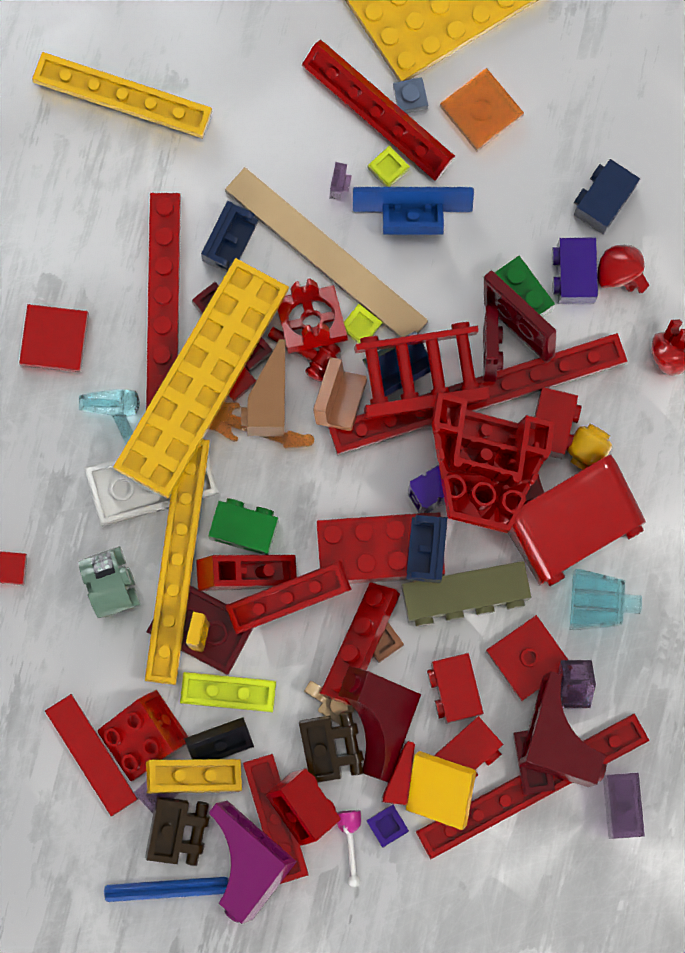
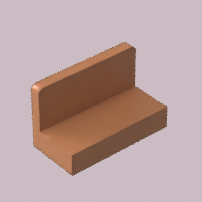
(339, 397)

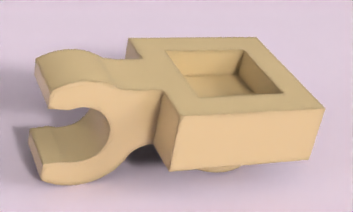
(328, 706)

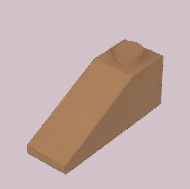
(267, 398)

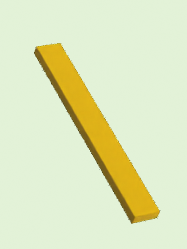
(176, 571)

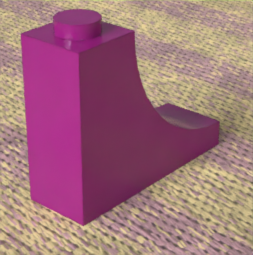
(256, 864)

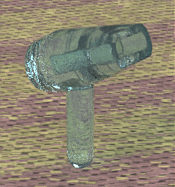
(115, 403)

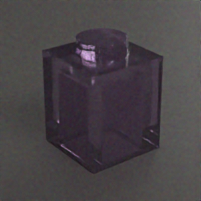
(577, 683)

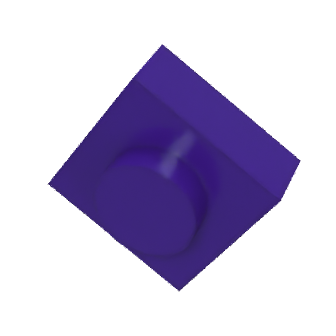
(387, 825)

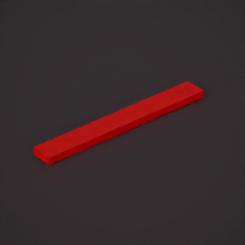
(509, 797)

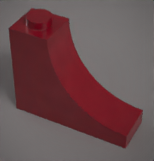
(385, 715)
(552, 743)

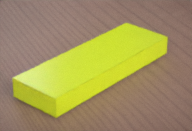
(228, 692)

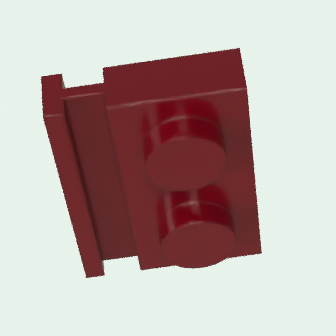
(491, 339)

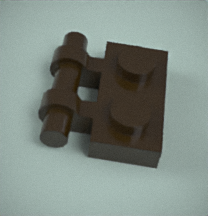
(321, 750)
(168, 828)

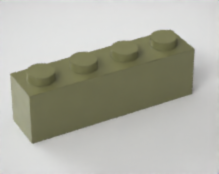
(466, 592)

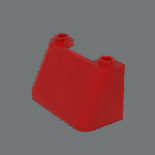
(576, 520)

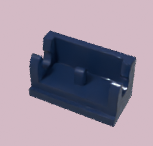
(229, 236)
(426, 549)

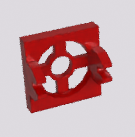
(311, 336)

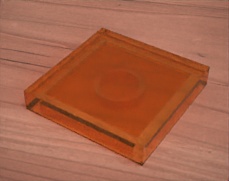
(481, 109)

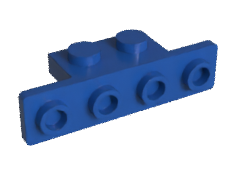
(413, 208)

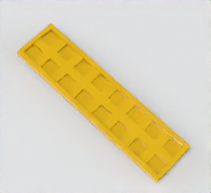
(201, 378)

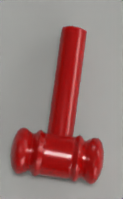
(319, 359)

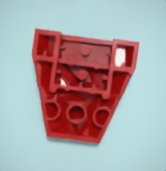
(487, 462)

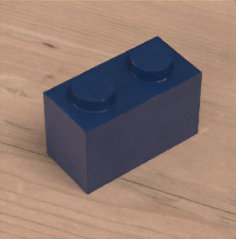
(606, 195)

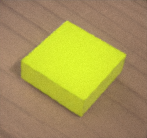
(388, 167)
(361, 323)

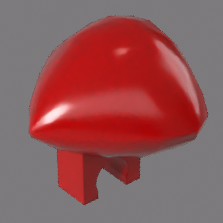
(622, 267)
(669, 349)

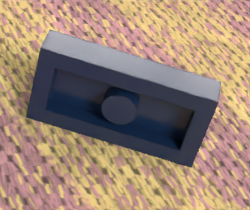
(390, 368)

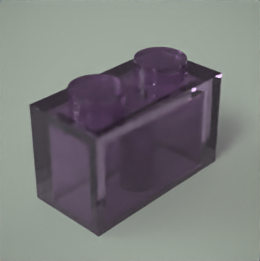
(623, 805)

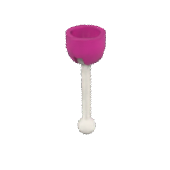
(348, 824)

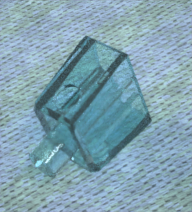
(600, 601)

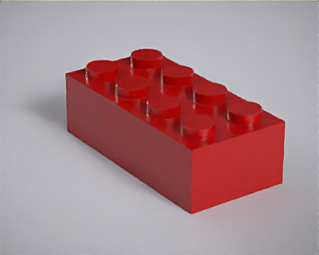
(368, 546)

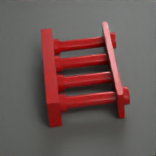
(410, 400)

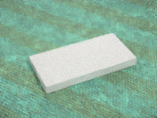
(122, 499)

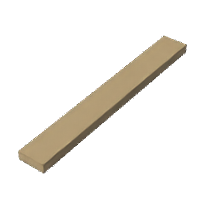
(325, 254)

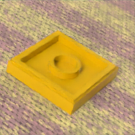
(441, 790)

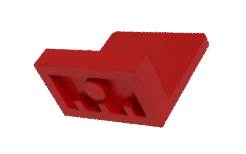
(143, 733)

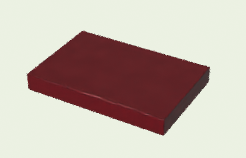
(520, 317)
(222, 642)

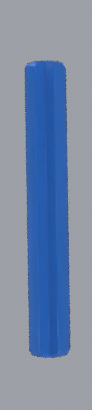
(165, 889)

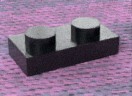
(220, 741)

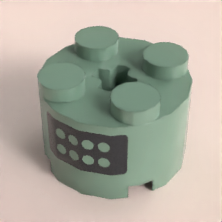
(108, 582)

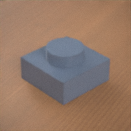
(410, 95)

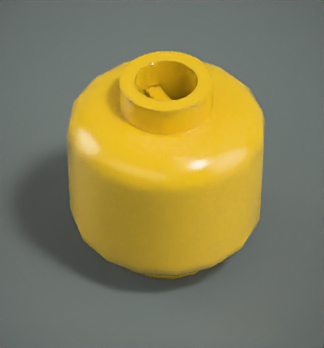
(589, 446)

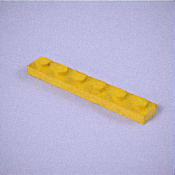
(122, 95)

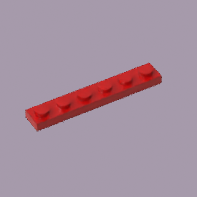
(378, 110)

